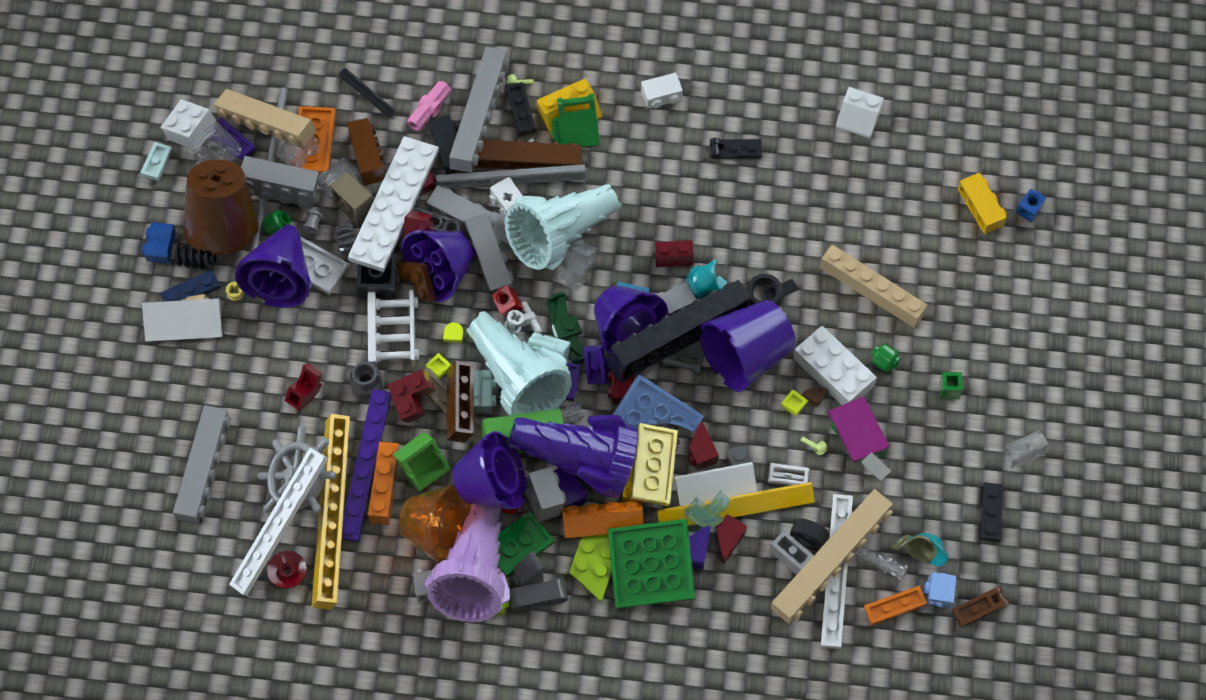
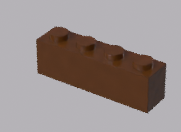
(366, 151)
(460, 401)

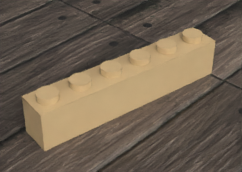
(265, 118)
(873, 286)

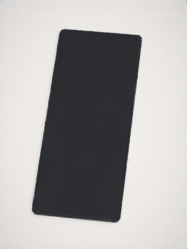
(788, 288)

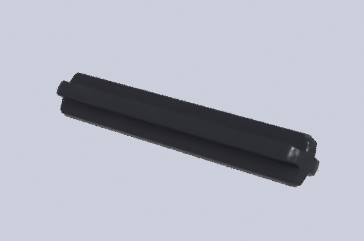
(367, 93)

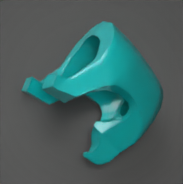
(703, 280)

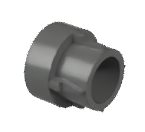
(364, 371)

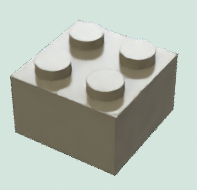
(352, 197)

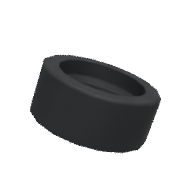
(765, 279)
(809, 534)

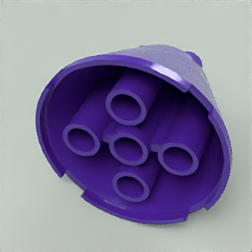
(446, 255)

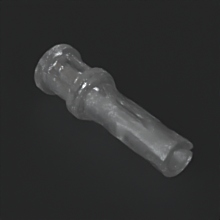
(887, 565)

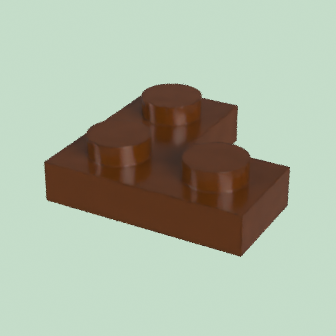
(419, 275)

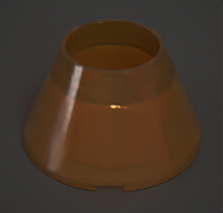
(434, 520)

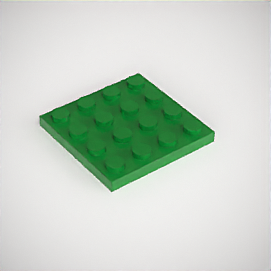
(651, 564)

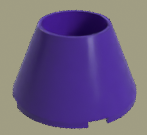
(626, 311)
(491, 474)

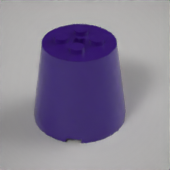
(747, 343)

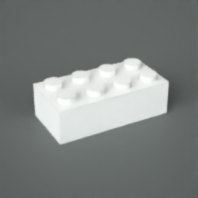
(834, 366)

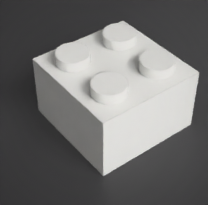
(187, 122)

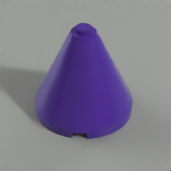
(276, 270)

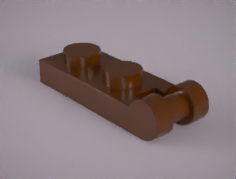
(980, 607)

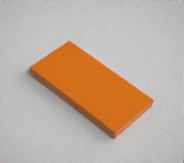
(324, 122)

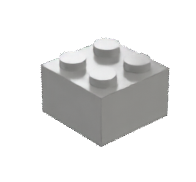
(545, 494)

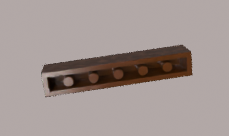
(526, 155)

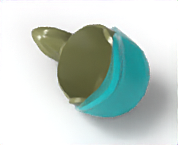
(923, 547)

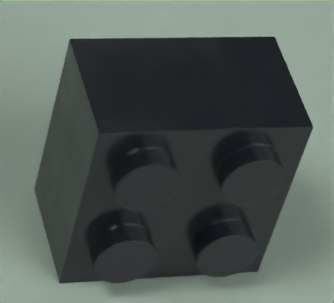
(377, 281)

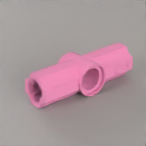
(429, 106)

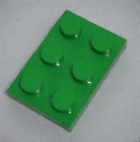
(520, 540)

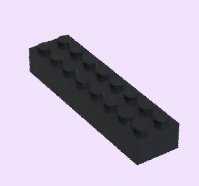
(674, 331)

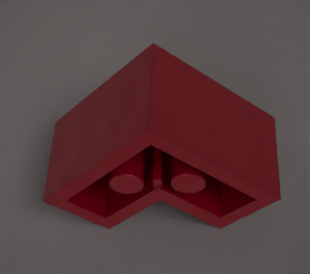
(407, 392)

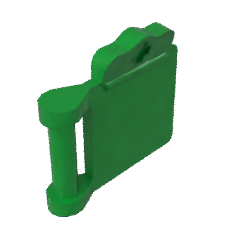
(576, 126)

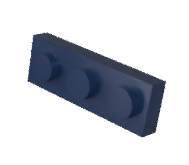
(198, 285)

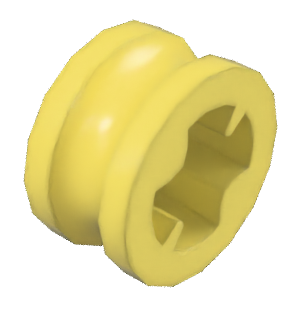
(233, 296)

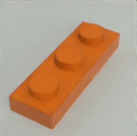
(895, 605)

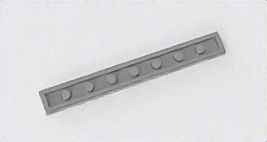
(518, 176)

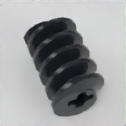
(194, 257)

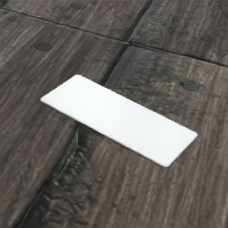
(875, 466)

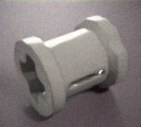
(312, 222)

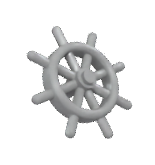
(283, 459)

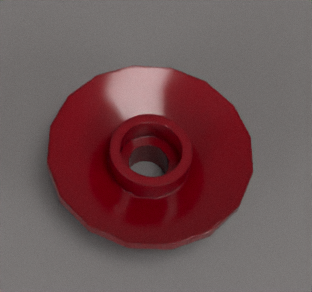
(283, 561)

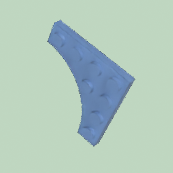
(652, 405)

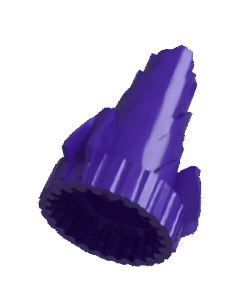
(595, 453)

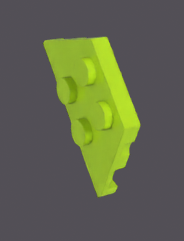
(593, 564)

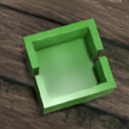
(420, 462)

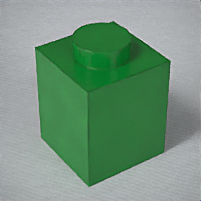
(951, 385)

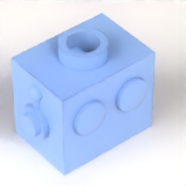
(940, 589)

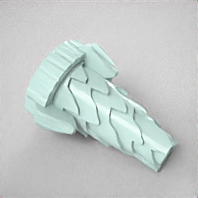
(543, 228)
(527, 378)

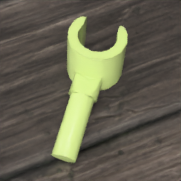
(513, 80)
(819, 448)

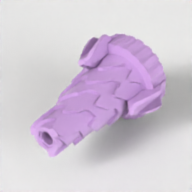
(468, 581)

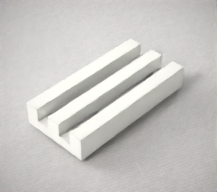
(773, 466)

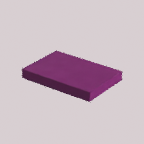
(858, 429)

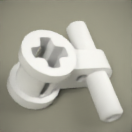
(517, 319)

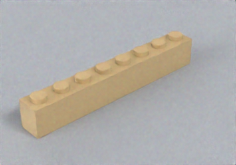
(832, 556)

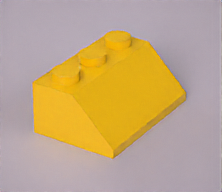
(548, 106)

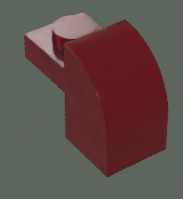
(305, 389)

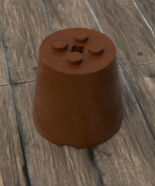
(218, 208)

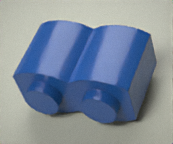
(159, 242)

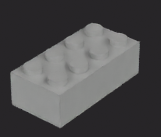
(280, 182)

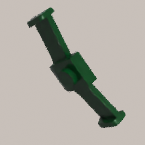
(565, 327)

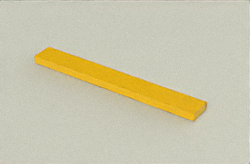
(751, 502)

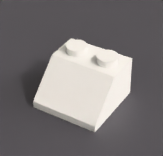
(859, 112)

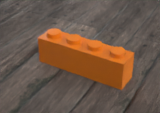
(383, 484)
(597, 519)

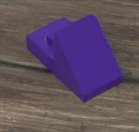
(595, 364)

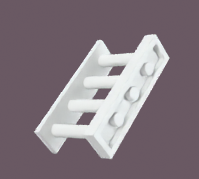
(375, 321)

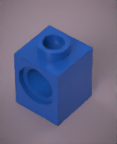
(1026, 210)

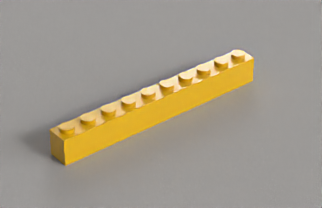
(331, 514)

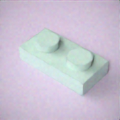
(156, 161)

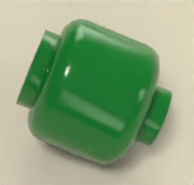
(275, 221)
(885, 357)

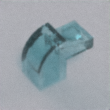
(708, 515)

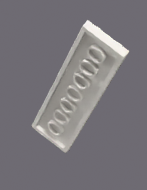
(392, 203)

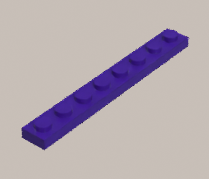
(365, 465)

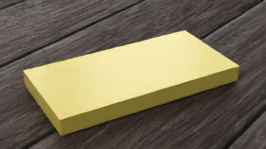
(654, 464)

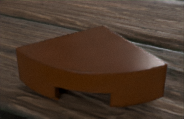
(815, 395)

